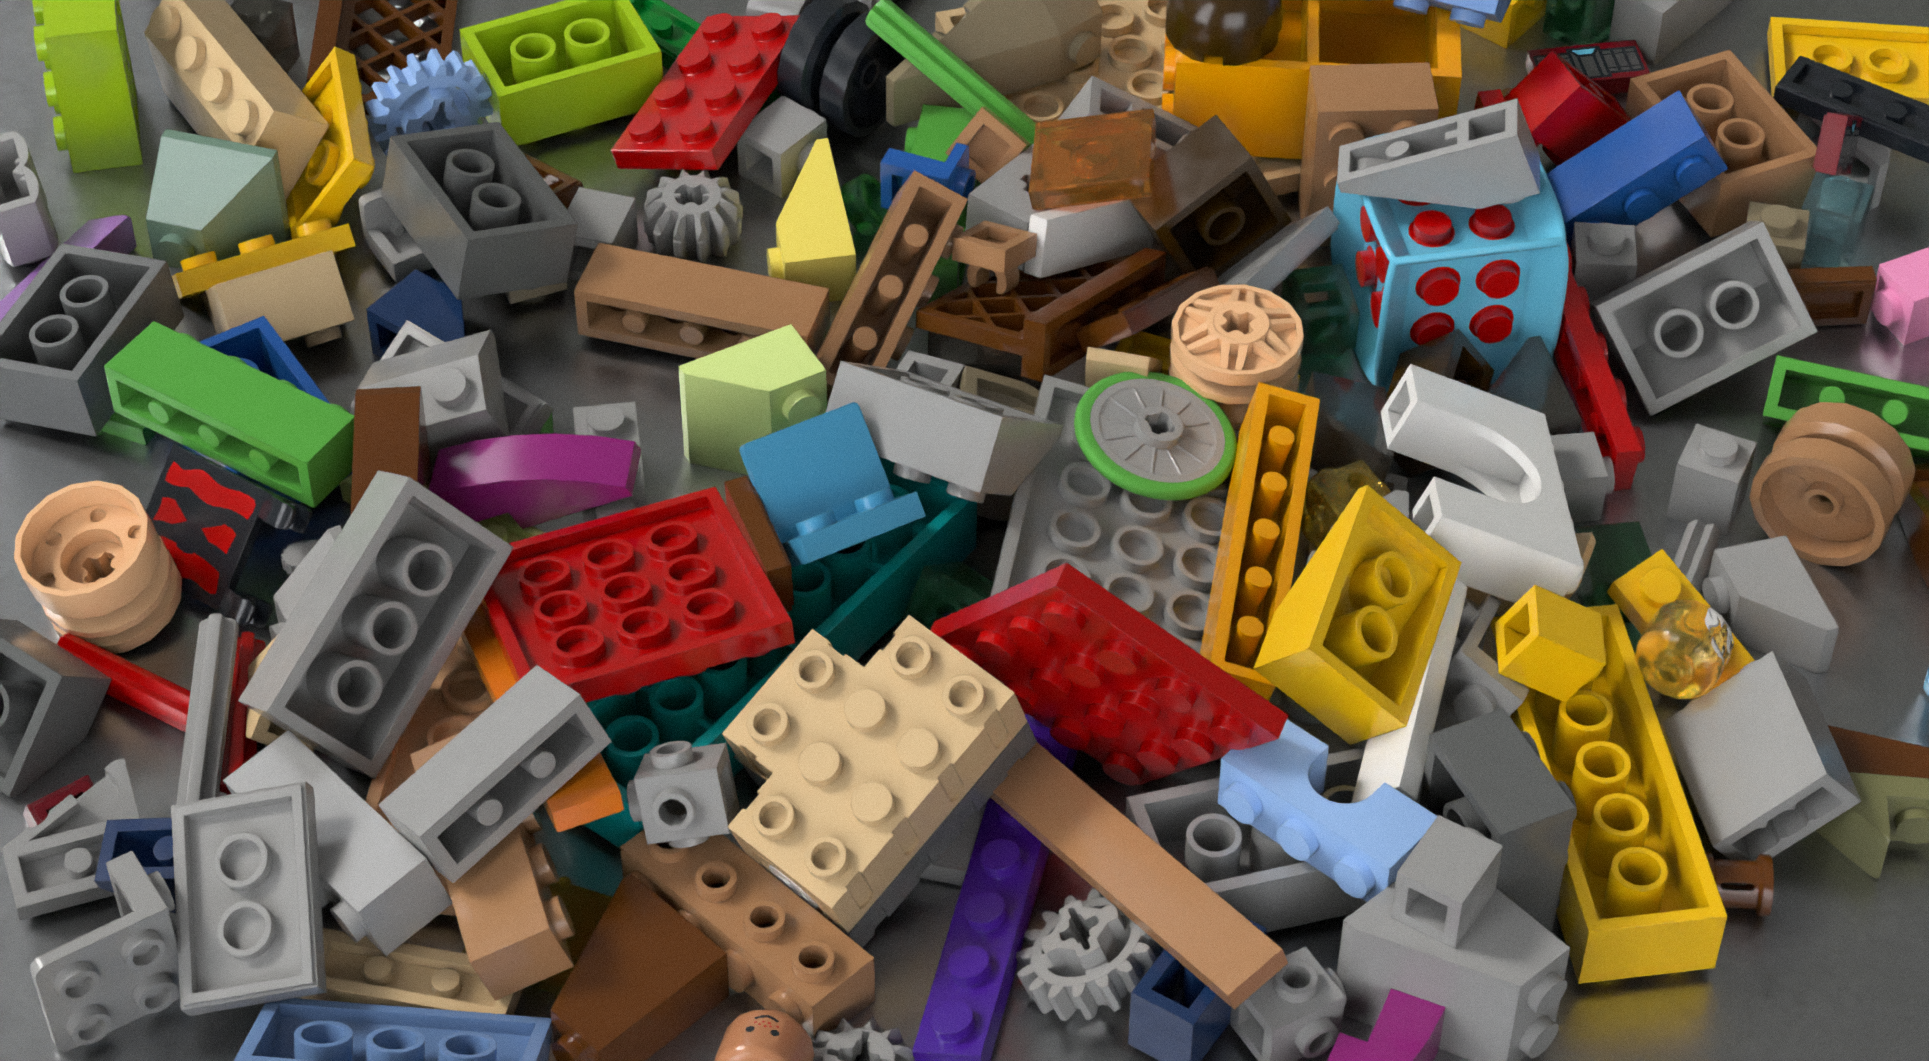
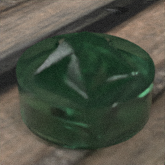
(863, 203)

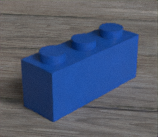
(1637, 168)

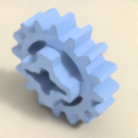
(427, 98)

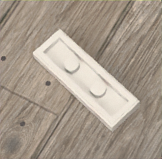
(1085, 236)

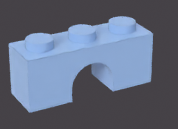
(1353, 843)

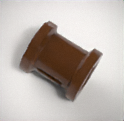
(1757, 876)

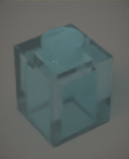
(1835, 219)

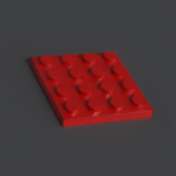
(636, 598)
(1109, 677)

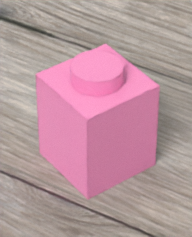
(1903, 296)

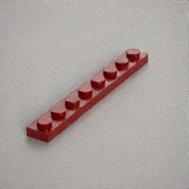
(1586, 372)

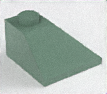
(213, 197)

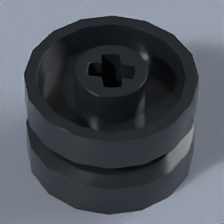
(838, 66)

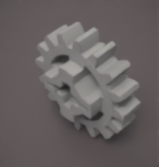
(1085, 957)

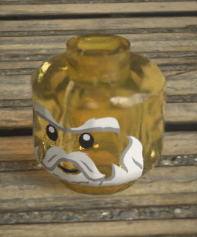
(1684, 649)

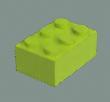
(564, 66)
(89, 82)

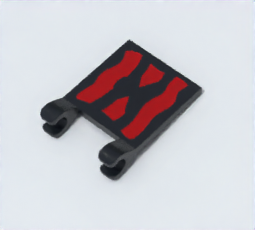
(210, 528)

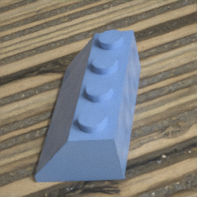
(373, 1032)

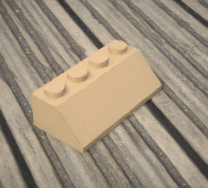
(231, 83)

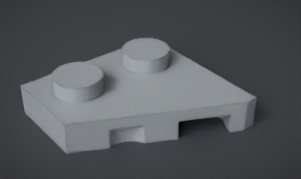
(58, 859)

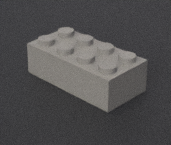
(376, 623)
(1239, 859)

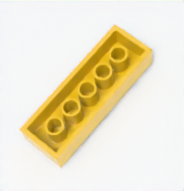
(1636, 871)

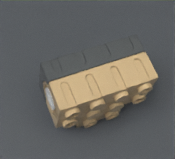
(870, 768)

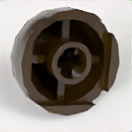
(1226, 28)

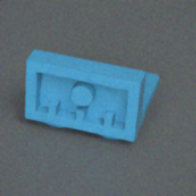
(825, 485)

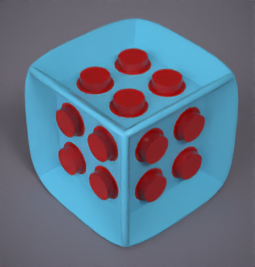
(1451, 268)

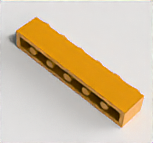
(1259, 530)

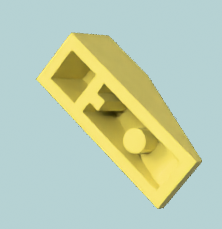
(815, 230)

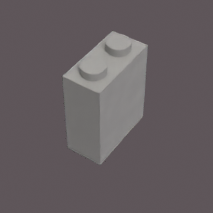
(1760, 760)

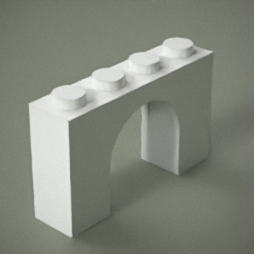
(1522, 524)

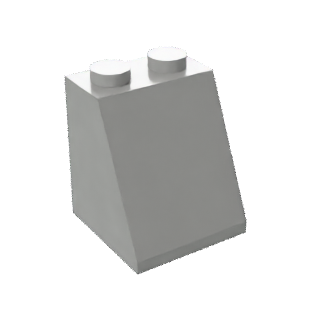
(1496, 983)

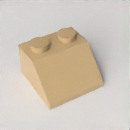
(295, 298)

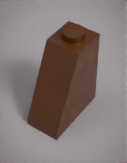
(389, 437)
(637, 981)

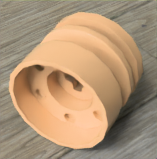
(1231, 341)
(98, 566)

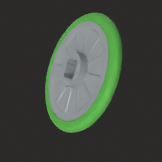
(1155, 436)

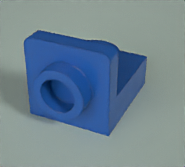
(952, 173)

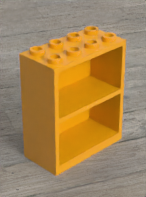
(1268, 97)

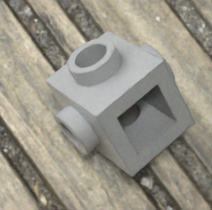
(683, 793)
(1293, 1012)

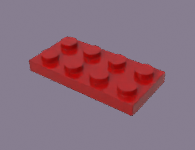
(707, 95)

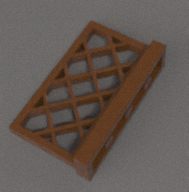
(339, 18)
(1042, 313)

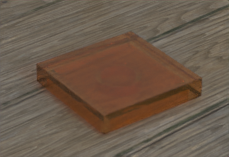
(1093, 159)

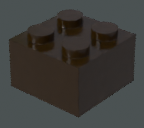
(1210, 201)

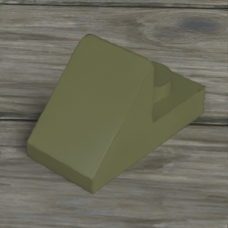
(1888, 810)

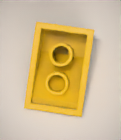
(1361, 621)

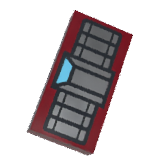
(1605, 63)
(1837, 143)

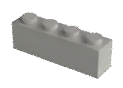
(365, 865)

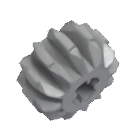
(693, 216)

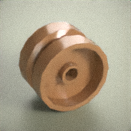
(1833, 483)

